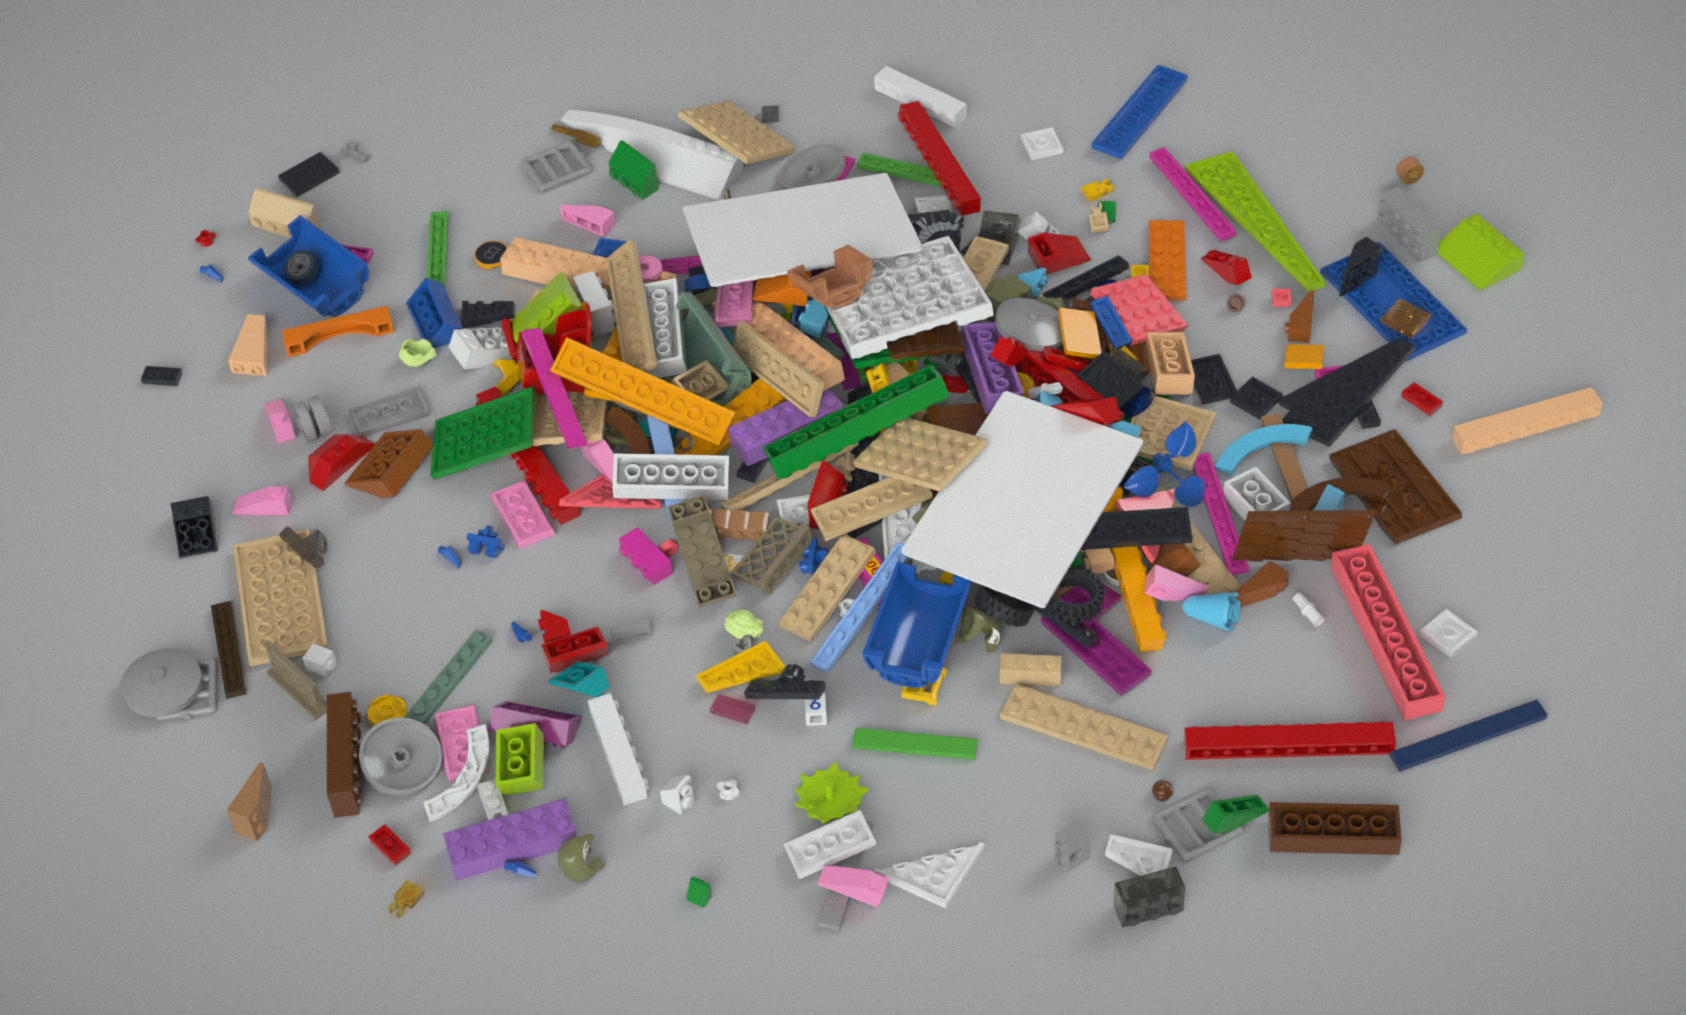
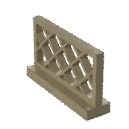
(783, 560)
(295, 682)

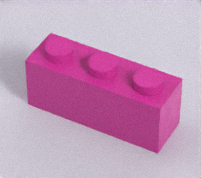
(645, 556)

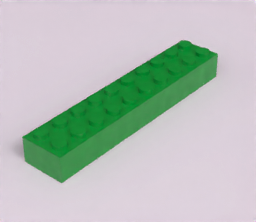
(855, 421)

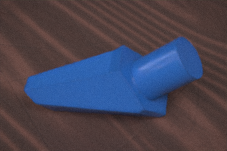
(211, 272)
(450, 555)
(520, 633)
(519, 868)

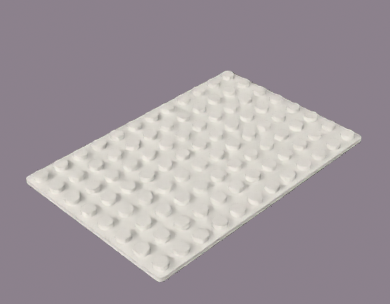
(799, 226)
(1024, 499)

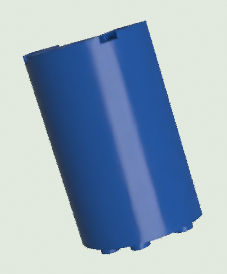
(340, 272)
(914, 627)

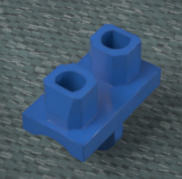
(487, 539)
(815, 556)

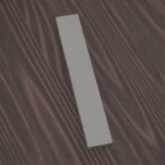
(835, 902)

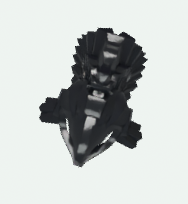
(938, 226)

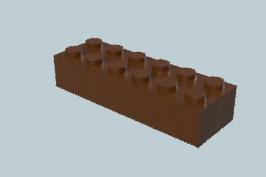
(343, 754)
(1334, 828)

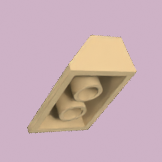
(702, 381)

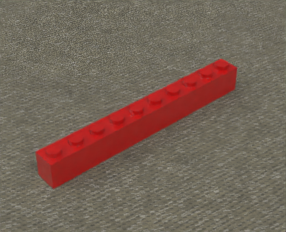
(939, 158)
(538, 472)
(1289, 740)

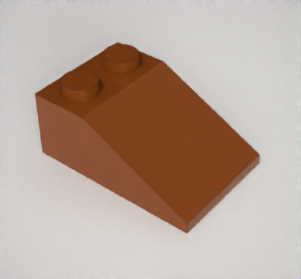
(1175, 558)

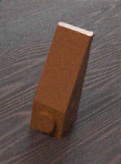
(1301, 320)
(1263, 584)

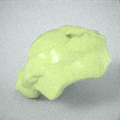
(416, 352)
(742, 623)

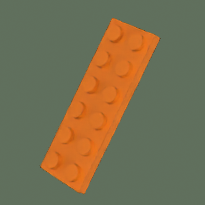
(1167, 258)

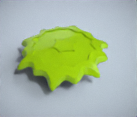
(830, 794)

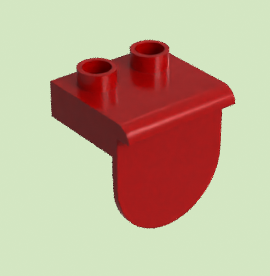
(571, 325)

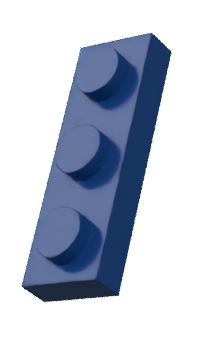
(1111, 322)

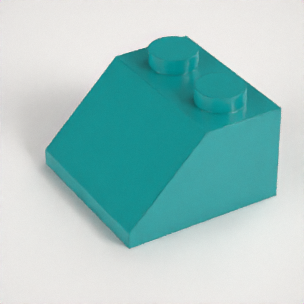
(582, 679)

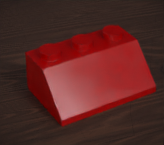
(1095, 410)
(827, 487)
(576, 647)

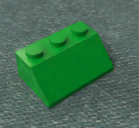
(633, 170)

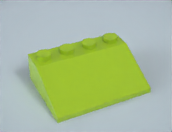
(1480, 252)
(544, 308)

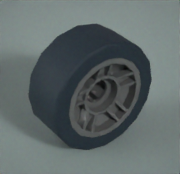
(301, 267)

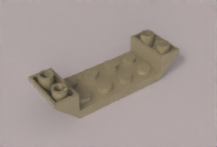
(701, 551)

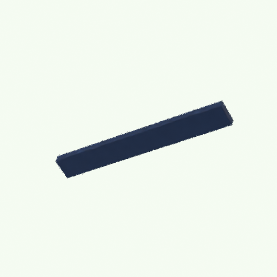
(1468, 735)

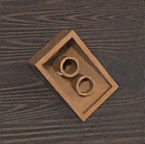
(251, 806)

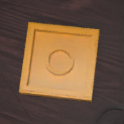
(1304, 356)

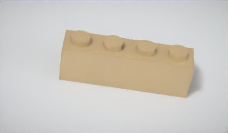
(276, 211)

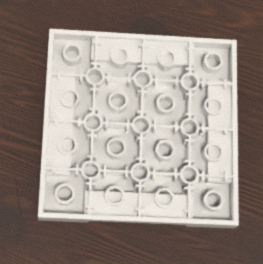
(911, 296)

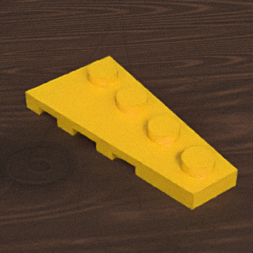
(748, 665)

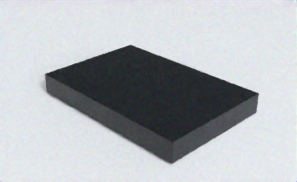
(308, 174)
(1111, 379)
(1212, 379)

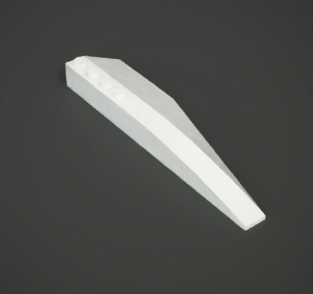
(677, 157)

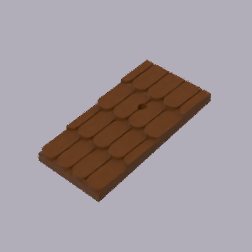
(927, 342)
(1415, 499)
(1301, 534)

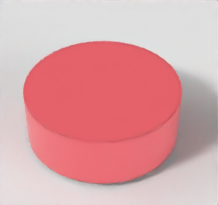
(669, 547)

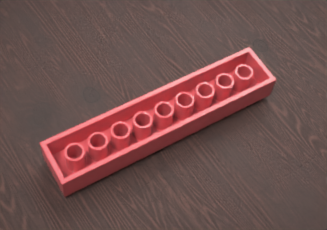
(1387, 632)

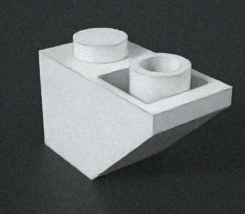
(1034, 225)
(678, 794)

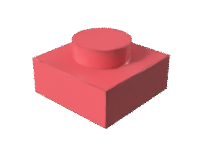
(1281, 297)

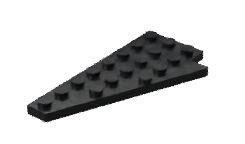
(1341, 395)

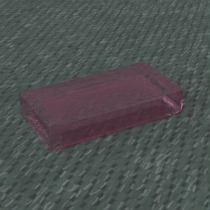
(732, 709)

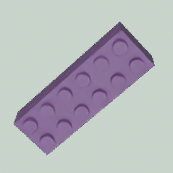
(989, 374)
(772, 424)
(509, 838)

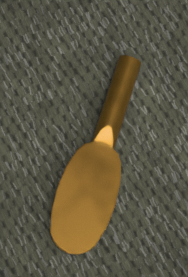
(581, 136)

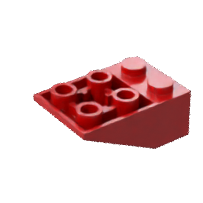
(1056, 251)

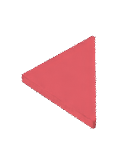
(600, 494)
(1158, 500)

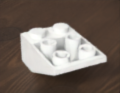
(478, 346)

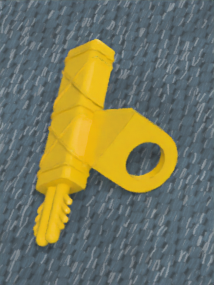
(511, 374)

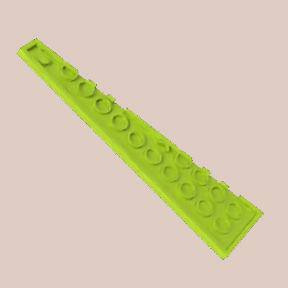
(1239, 195)

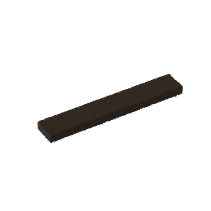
(228, 650)

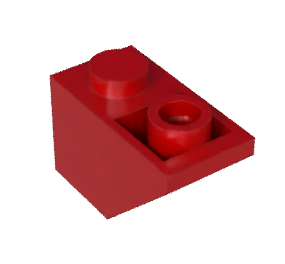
(1009, 351)
(553, 626)

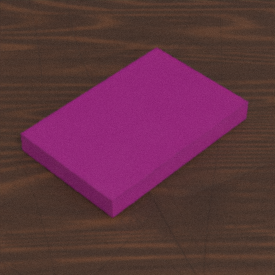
(1080, 596)

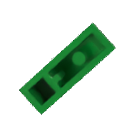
(1233, 812)

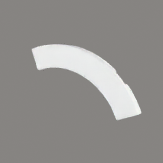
(468, 778)

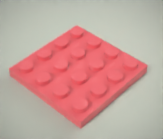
(1141, 307)

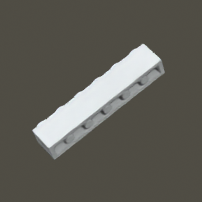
(910, 90)
(617, 749)

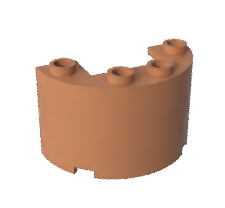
(838, 285)

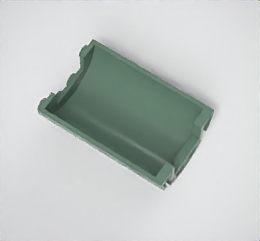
(707, 342)

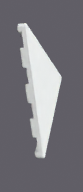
(934, 875)

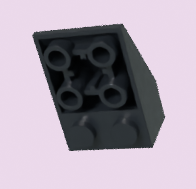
(1361, 265)
(194, 526)

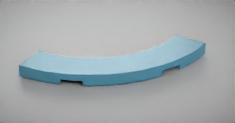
(1259, 439)

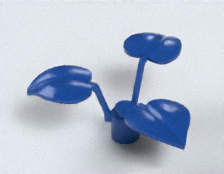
(1179, 442)

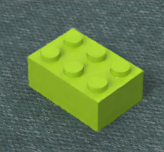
(519, 759)

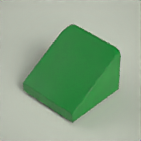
(1110, 209)
(699, 892)

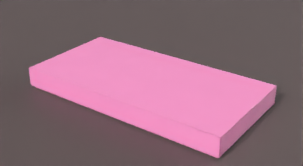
(734, 303)
(522, 514)
(454, 738)

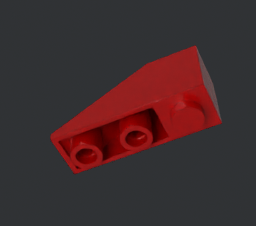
(1228, 266)

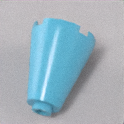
(1214, 609)

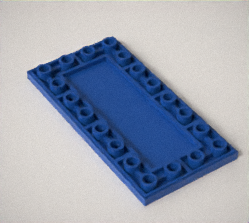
(1384, 290)

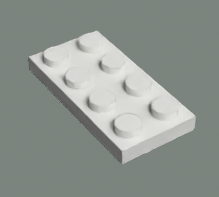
(829, 844)

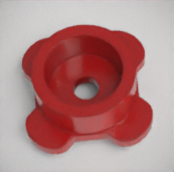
(205, 238)

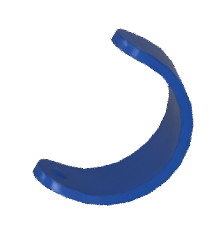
(696, 282)

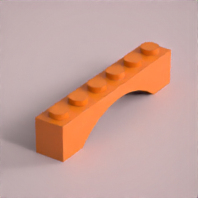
(303, 338)

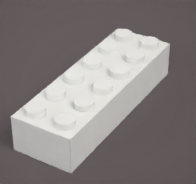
(666, 327)
(670, 476)

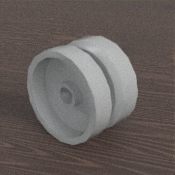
(313, 418)

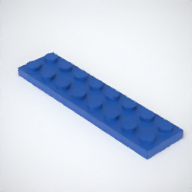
(1139, 111)

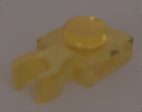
(405, 897)

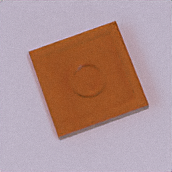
(1406, 318)

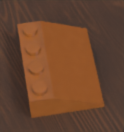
(390, 463)

